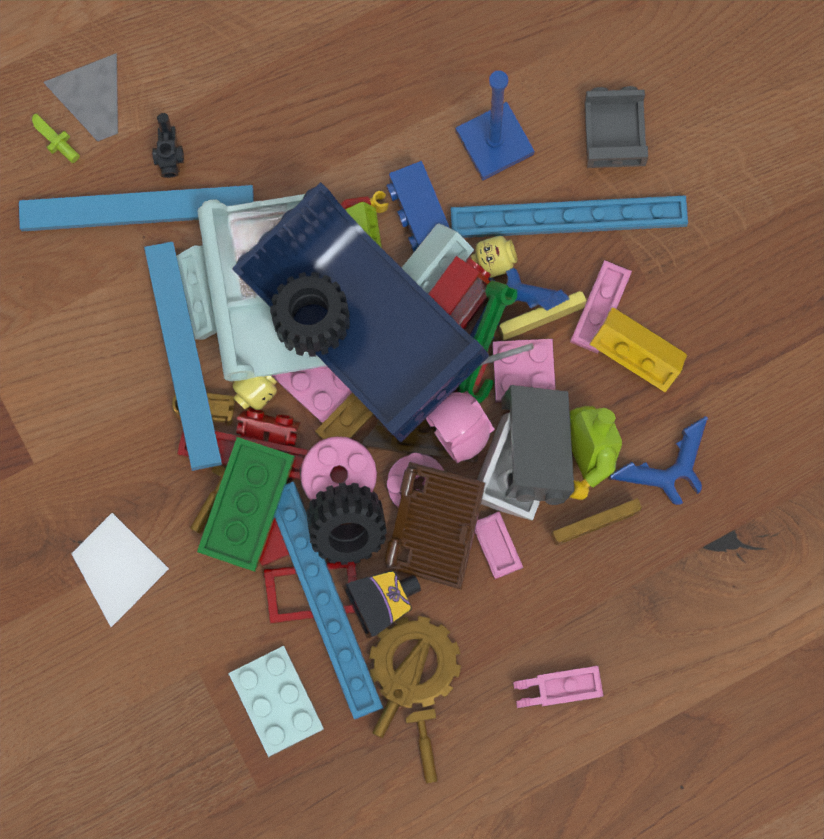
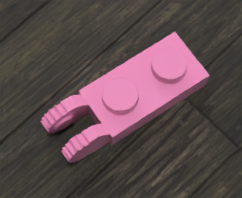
(562, 687)

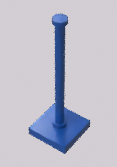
(495, 137)

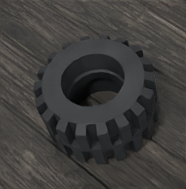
(306, 292)
(342, 506)

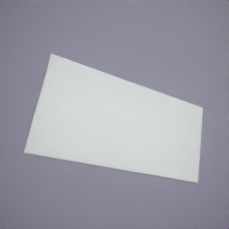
(117, 567)

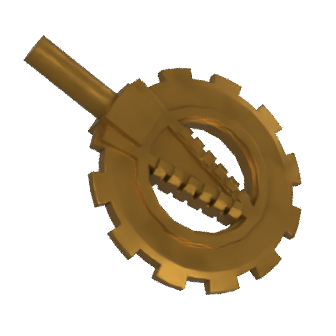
(403, 685)

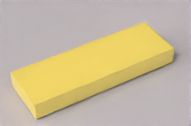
(540, 316)

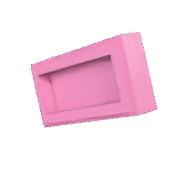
(497, 545)

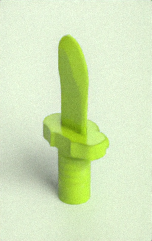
(58, 142)

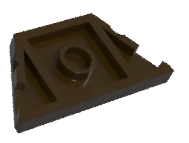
(420, 440)

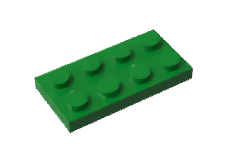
(246, 504)

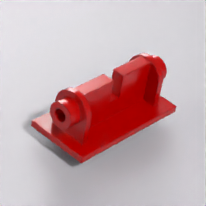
(256, 423)

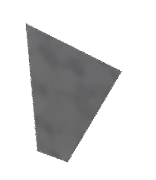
(91, 95)

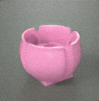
(461, 426)

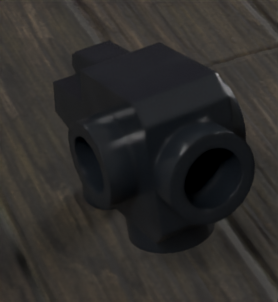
(167, 153)

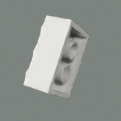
(498, 475)

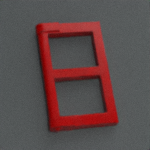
(270, 574)

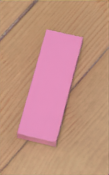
(604, 295)

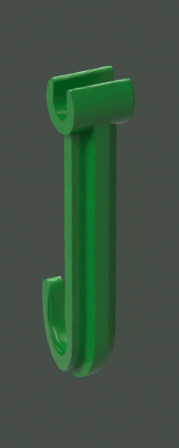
(499, 296)

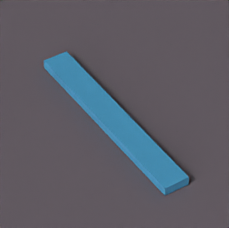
(125, 208)
(570, 216)
(182, 356)
(326, 607)

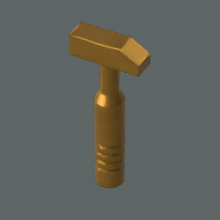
(203, 515)
(425, 743)

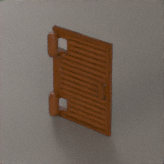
(435, 525)

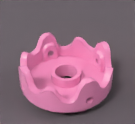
(333, 452)

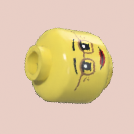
(495, 255)

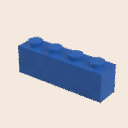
(417, 202)

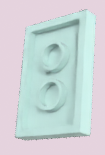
(276, 701)

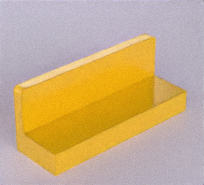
(639, 349)

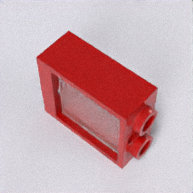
(461, 290)

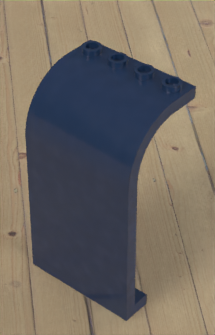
(400, 343)

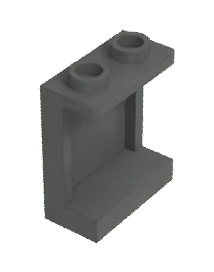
(615, 128)

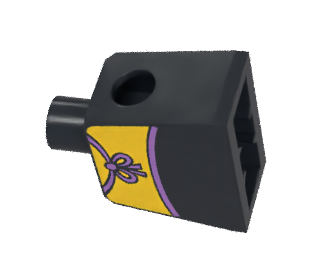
(380, 600)

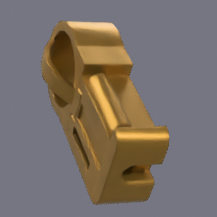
(220, 407)

